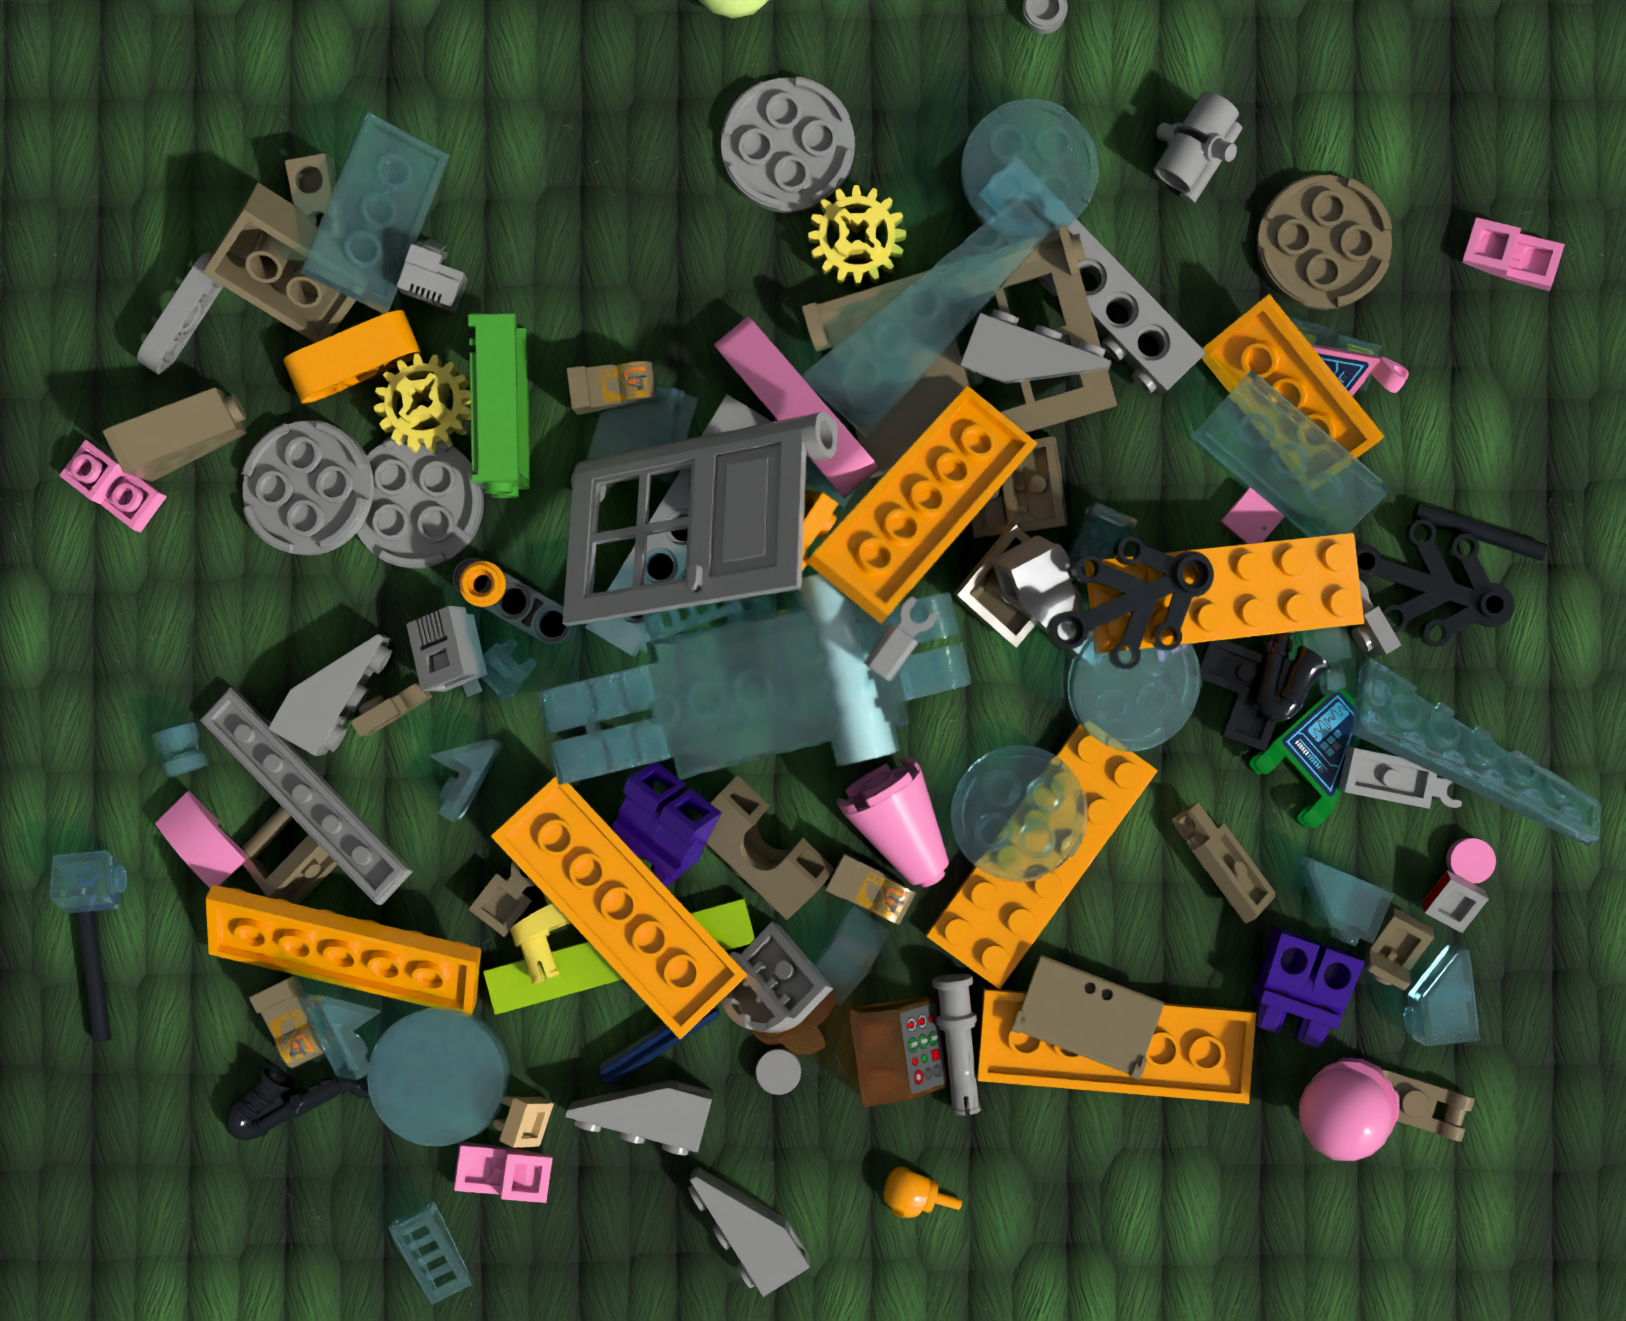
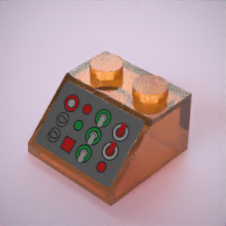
(899, 1050)

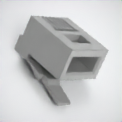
(429, 280)
(447, 651)

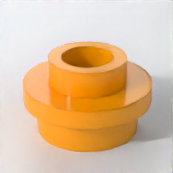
(468, 584)

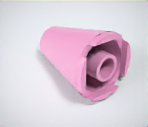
(899, 820)

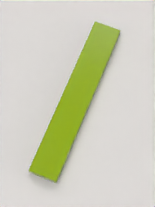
(585, 968)

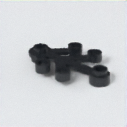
(1440, 586)
(1138, 599)

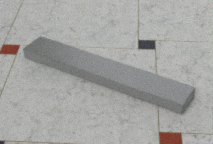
(306, 796)

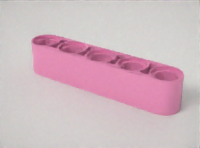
(790, 396)

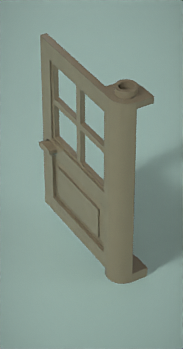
(946, 379)

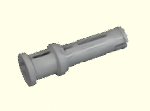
(956, 1021)

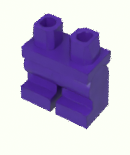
(659, 824)
(1304, 981)

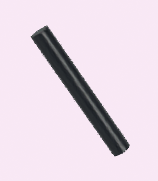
(1481, 531)
(93, 976)

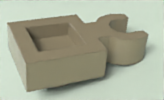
(380, 712)
(503, 901)

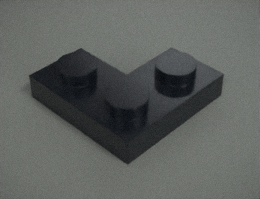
(1239, 672)

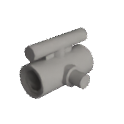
(1198, 145)

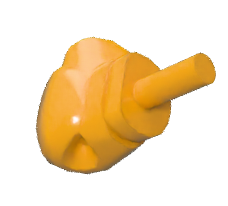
(912, 1193)

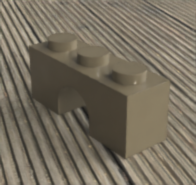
(780, 876)

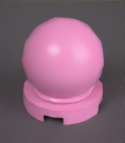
(1348, 1109)

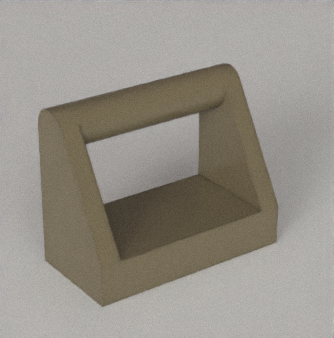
(297, 873)

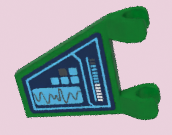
(1317, 751)

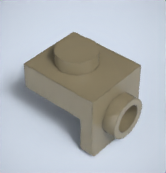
(1397, 948)

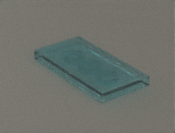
(375, 213)
(1289, 460)

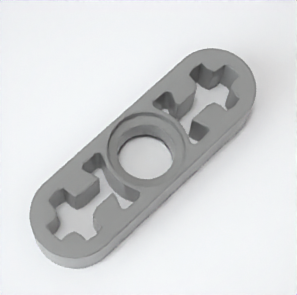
(179, 319)

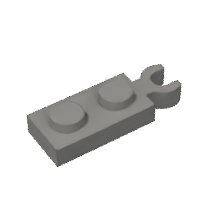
(1392, 779)

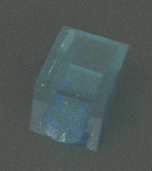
(87, 881)

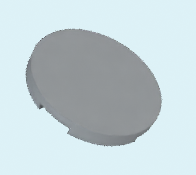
(787, 144)
(307, 487)
(421, 505)

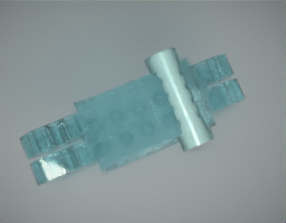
(756, 690)

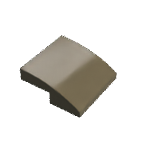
(1029, 497)

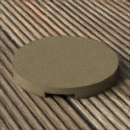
(1324, 241)

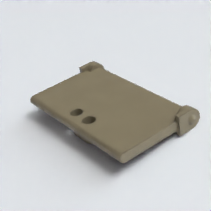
(1072, 1013)

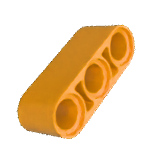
(351, 356)

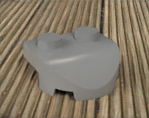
(778, 986)

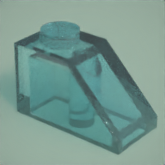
(1344, 901)
(1444, 1001)

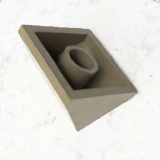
(983, 595)

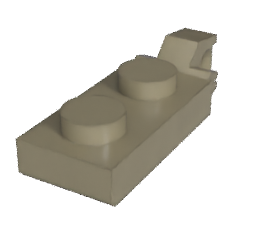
(1225, 862)

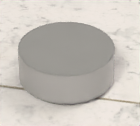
(1044, 15)
(778, 1070)

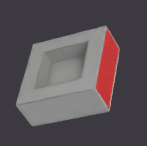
(1454, 901)

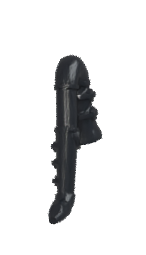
(1287, 680)
(265, 1108)

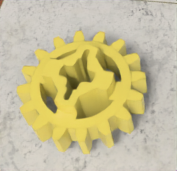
(870, 221)
(412, 391)

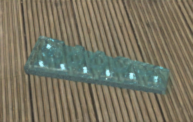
(900, 343)
(1429, 736)

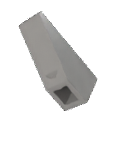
(1019, 355)
(1038, 583)
(318, 706)
(658, 1112)
(758, 1235)

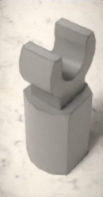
(897, 643)

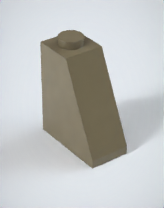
(176, 434)

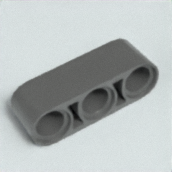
(533, 615)

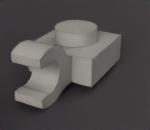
(1376, 633)

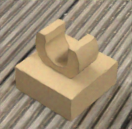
(525, 1121)

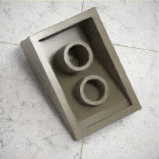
(263, 263)

